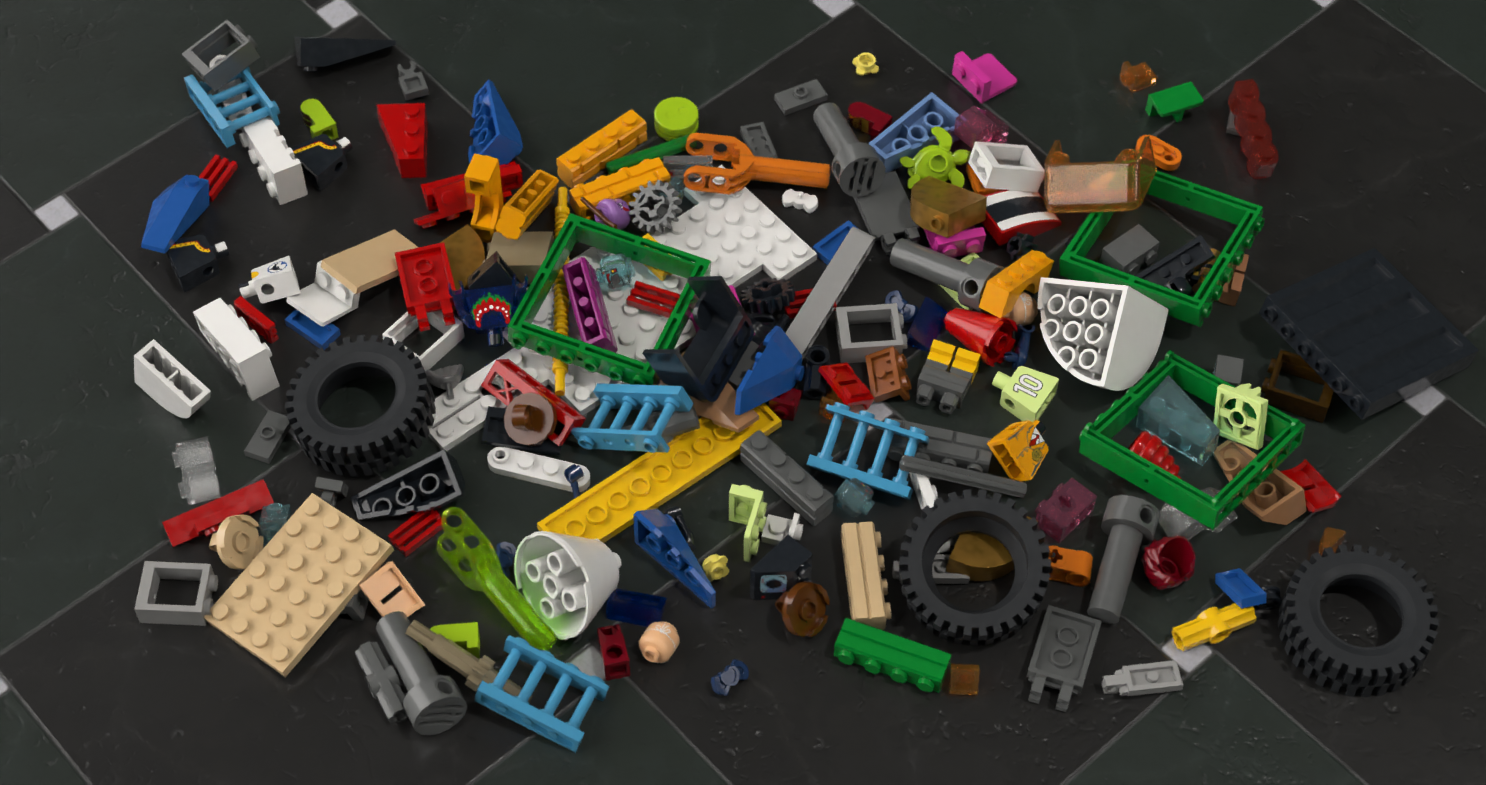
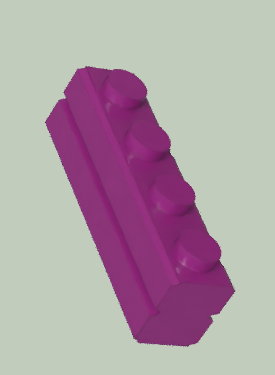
(589, 304)

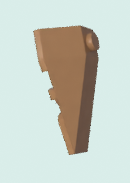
(723, 410)
(1275, 499)

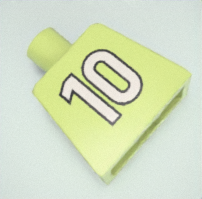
(1026, 392)

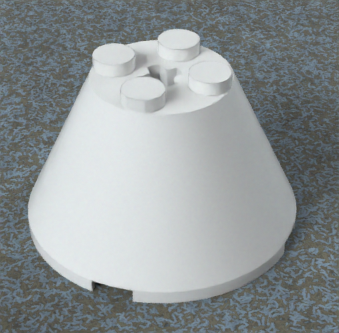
(565, 578)

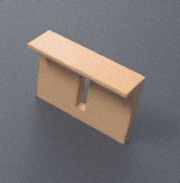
(384, 582)

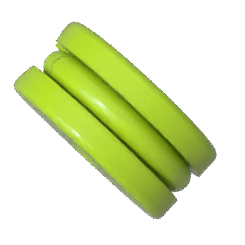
(676, 118)

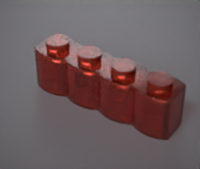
(1253, 129)

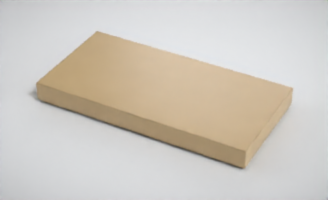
(368, 262)

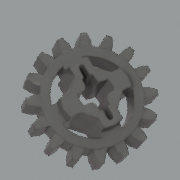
(655, 207)

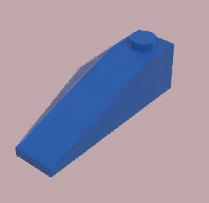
(494, 127)
(175, 212)
(772, 373)
(665, 543)

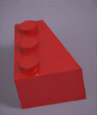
(406, 135)

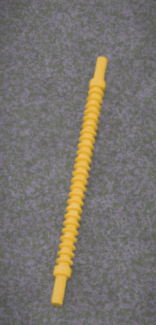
(560, 296)

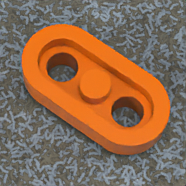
(1165, 155)

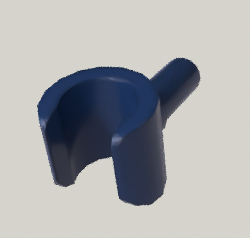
(572, 474)

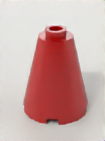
(982, 333)

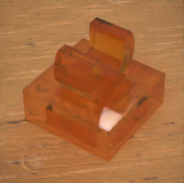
(964, 679)

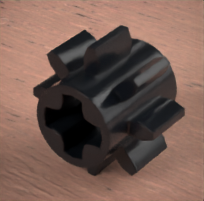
(1020, 245)

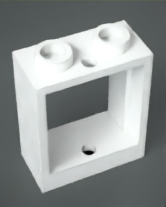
(1006, 166)
(407, 324)

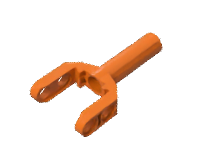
(748, 167)

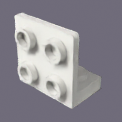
(324, 299)

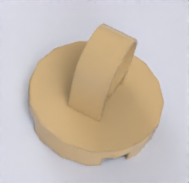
(237, 541)

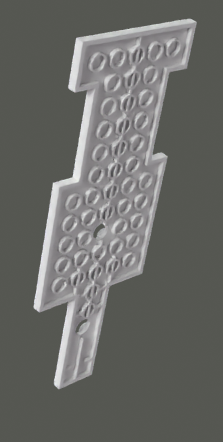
(727, 229)

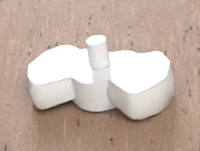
(800, 200)

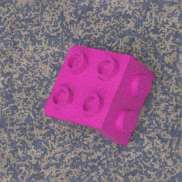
(983, 76)
(963, 243)

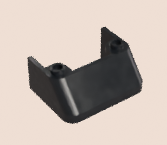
(715, 348)

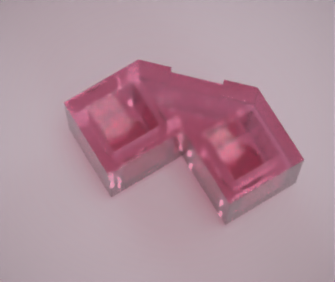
(980, 126)

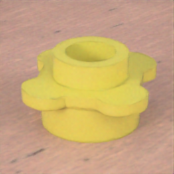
(865, 64)
(715, 567)

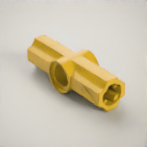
(1212, 626)

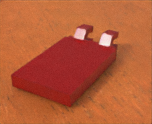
(425, 282)

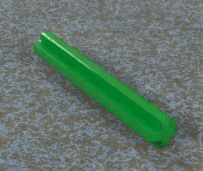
(664, 149)

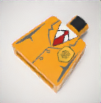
(1020, 449)

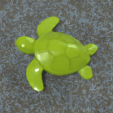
(937, 161)

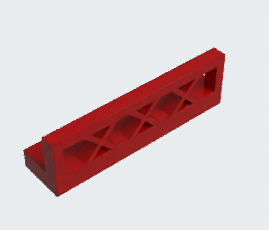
(510, 179)
(525, 383)

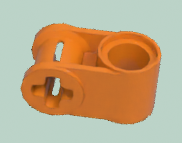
(1070, 566)

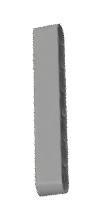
(829, 289)

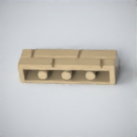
(863, 574)

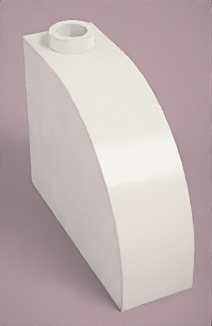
(168, 381)

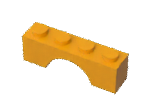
(485, 182)
(1006, 287)

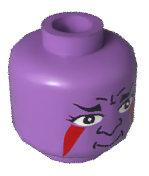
(616, 211)

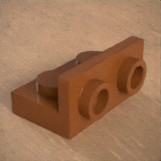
(888, 374)

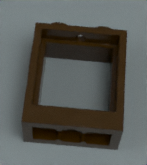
(1292, 403)

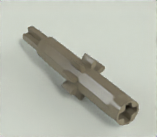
(460, 659)

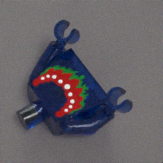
(489, 308)

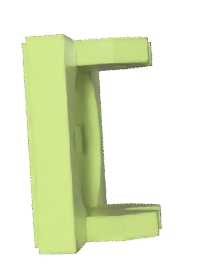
(1243, 393)

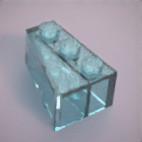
(1178, 422)

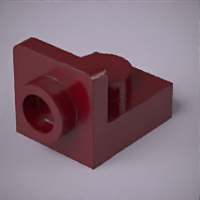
(786, 404)

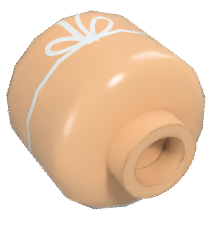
(1024, 310)
(659, 642)

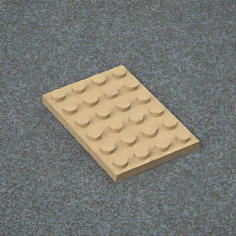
(298, 584)

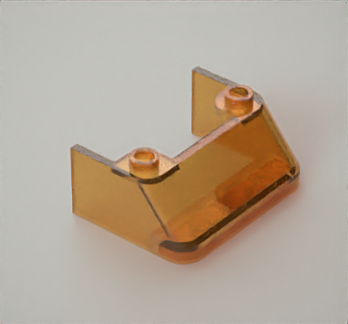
(1098, 185)

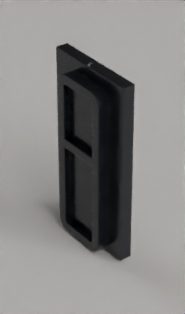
(496, 434)

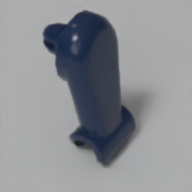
(1020, 354)

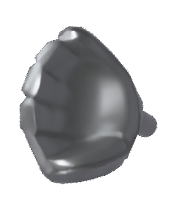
(446, 378)

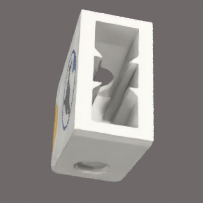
(272, 281)

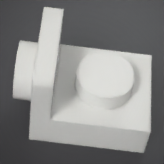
(778, 528)

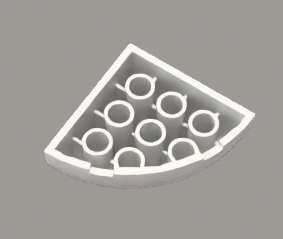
(1100, 330)

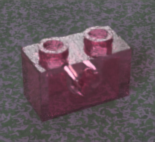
(1065, 509)

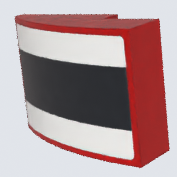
(1017, 212)

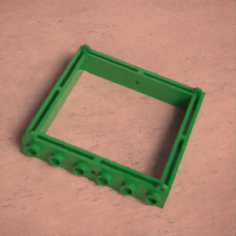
(1199, 198)
(582, 354)
(1098, 446)

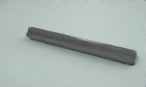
(963, 476)

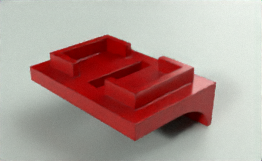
(854, 391)
(1321, 494)

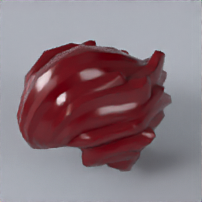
(1169, 562)

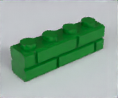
(892, 655)

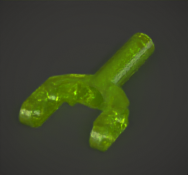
(489, 578)

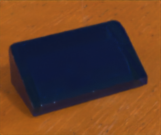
(926, 325)
(635, 607)

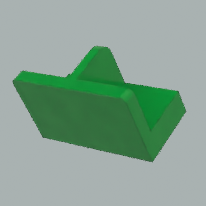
(1174, 101)

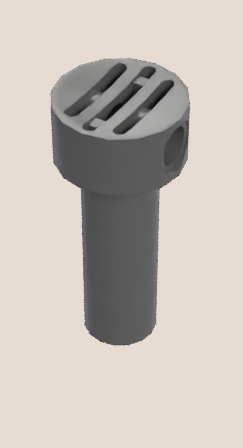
(854, 163)
(946, 271)
(1129, 524)
(432, 699)

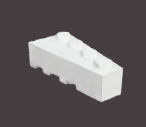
(274, 160)
(238, 347)

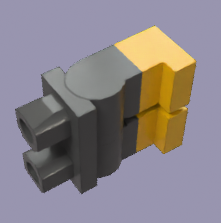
(945, 386)

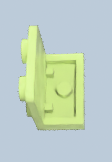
(748, 508)

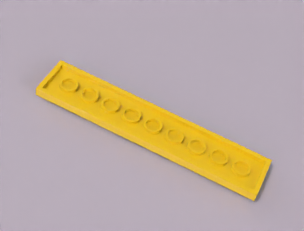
(653, 479)

